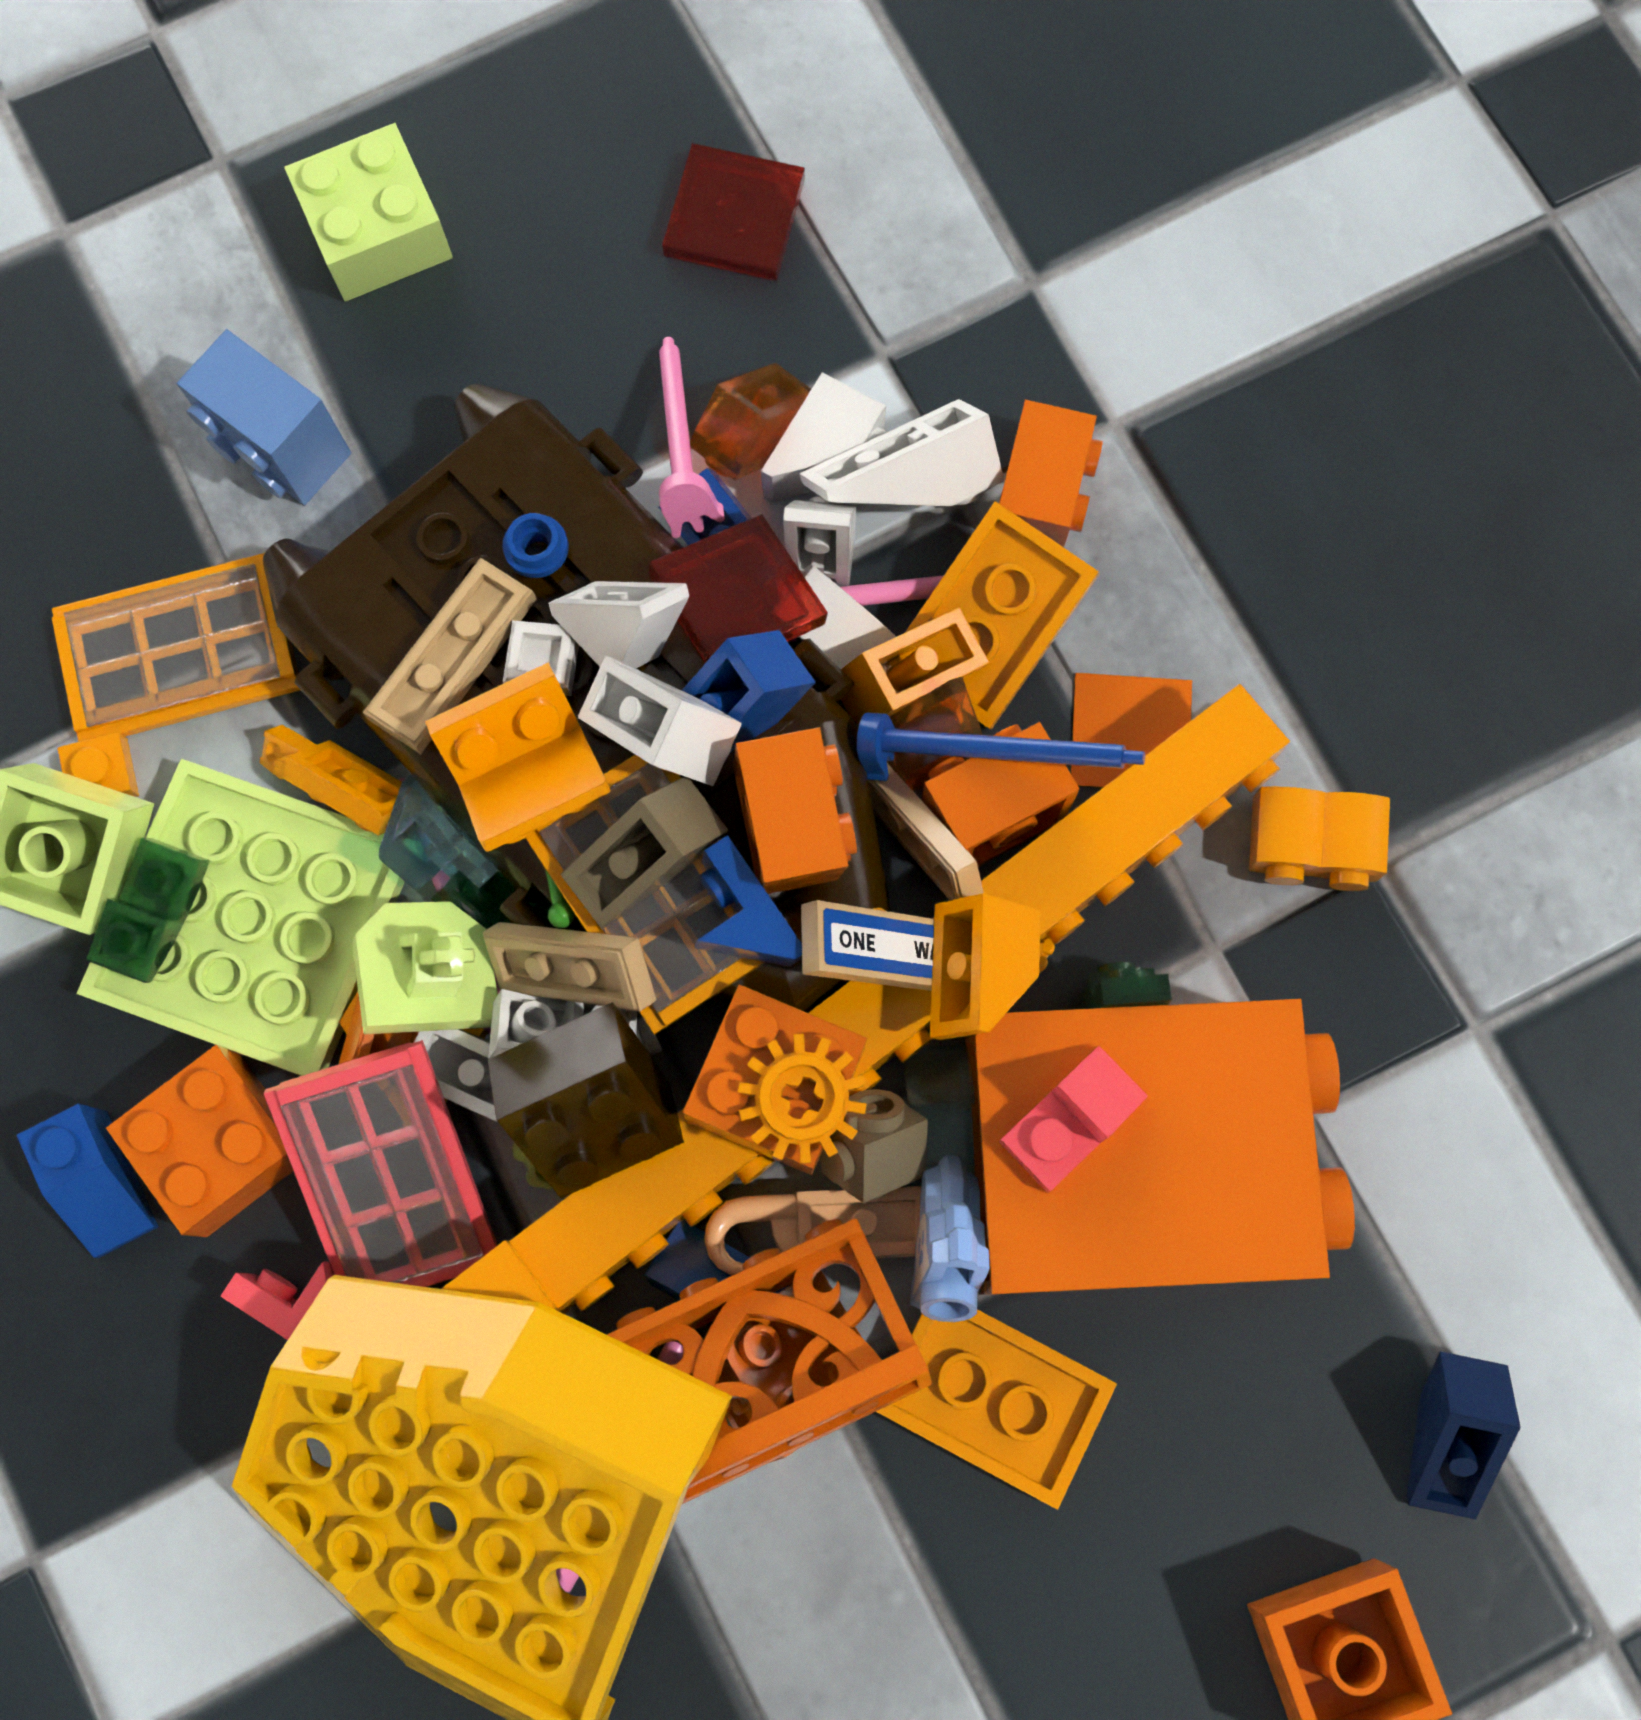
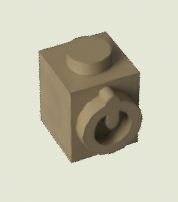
(884, 1152)

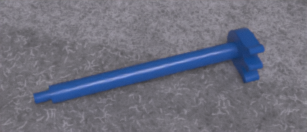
(880, 739)

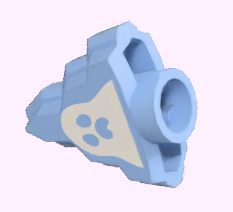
(949, 1244)

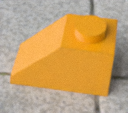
(912, 665)
(981, 962)

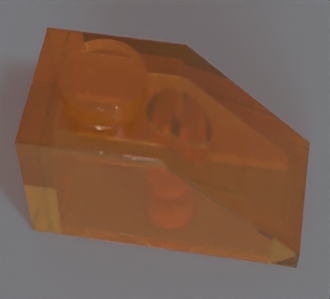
(747, 420)
(941, 710)

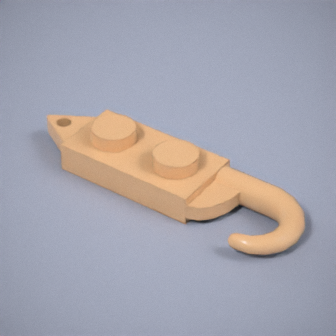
(887, 1222)

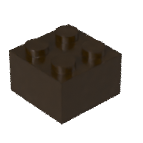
(584, 1101)

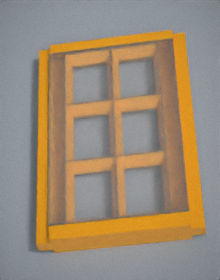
(172, 650)
(664, 921)

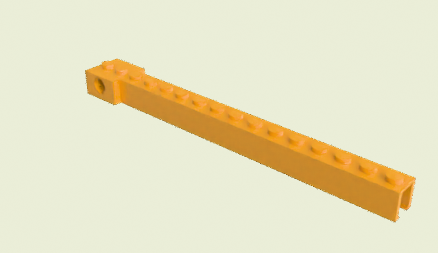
(1080, 859)

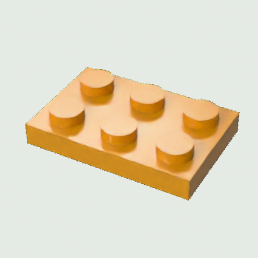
(1016, 599)
(1004, 1403)

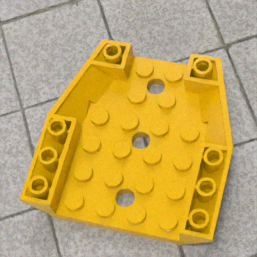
(536, 1442)

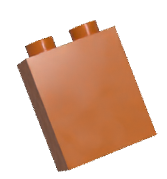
(1197, 1182)

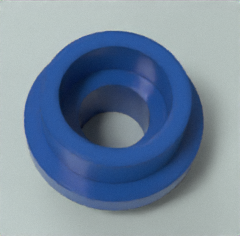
(532, 529)

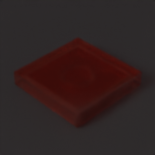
(734, 211)
(740, 587)

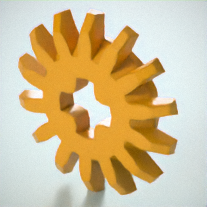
(790, 1071)

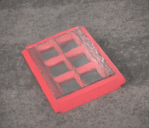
(383, 1168)

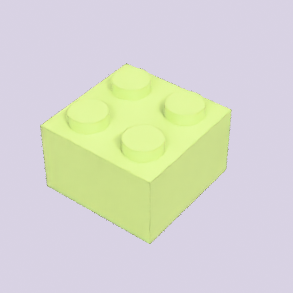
(369, 212)
(65, 844)

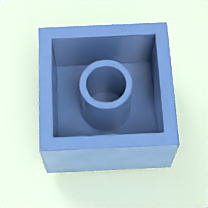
(263, 418)

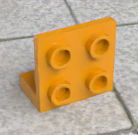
(518, 757)

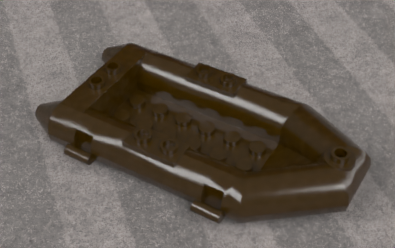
(386, 582)

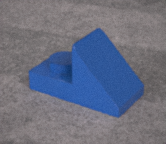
(758, 927)

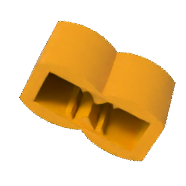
(1319, 836)

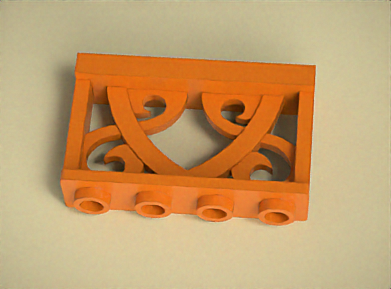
(863, 1379)

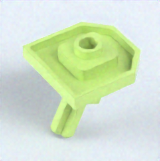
(423, 970)

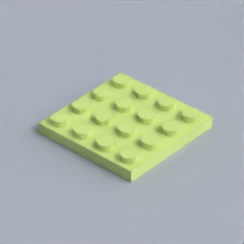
(272, 925)

